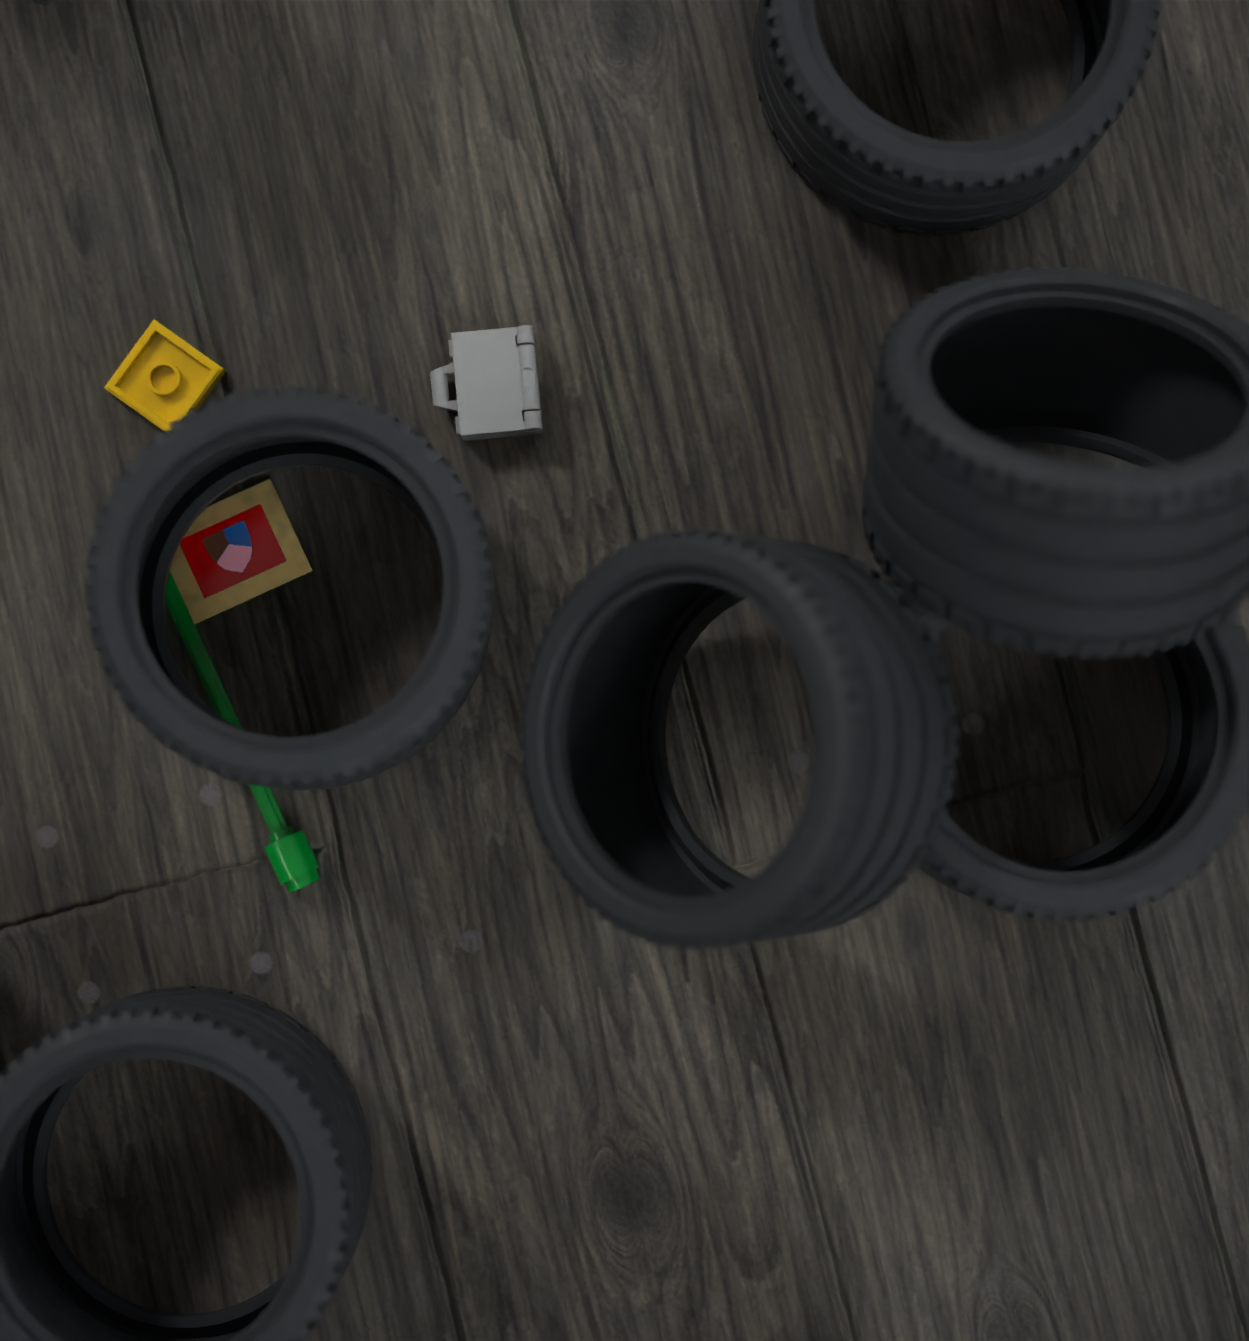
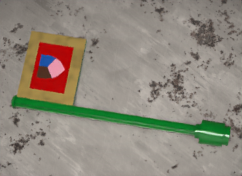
(223, 561)

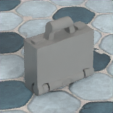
(493, 383)

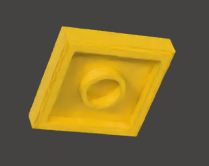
(164, 377)

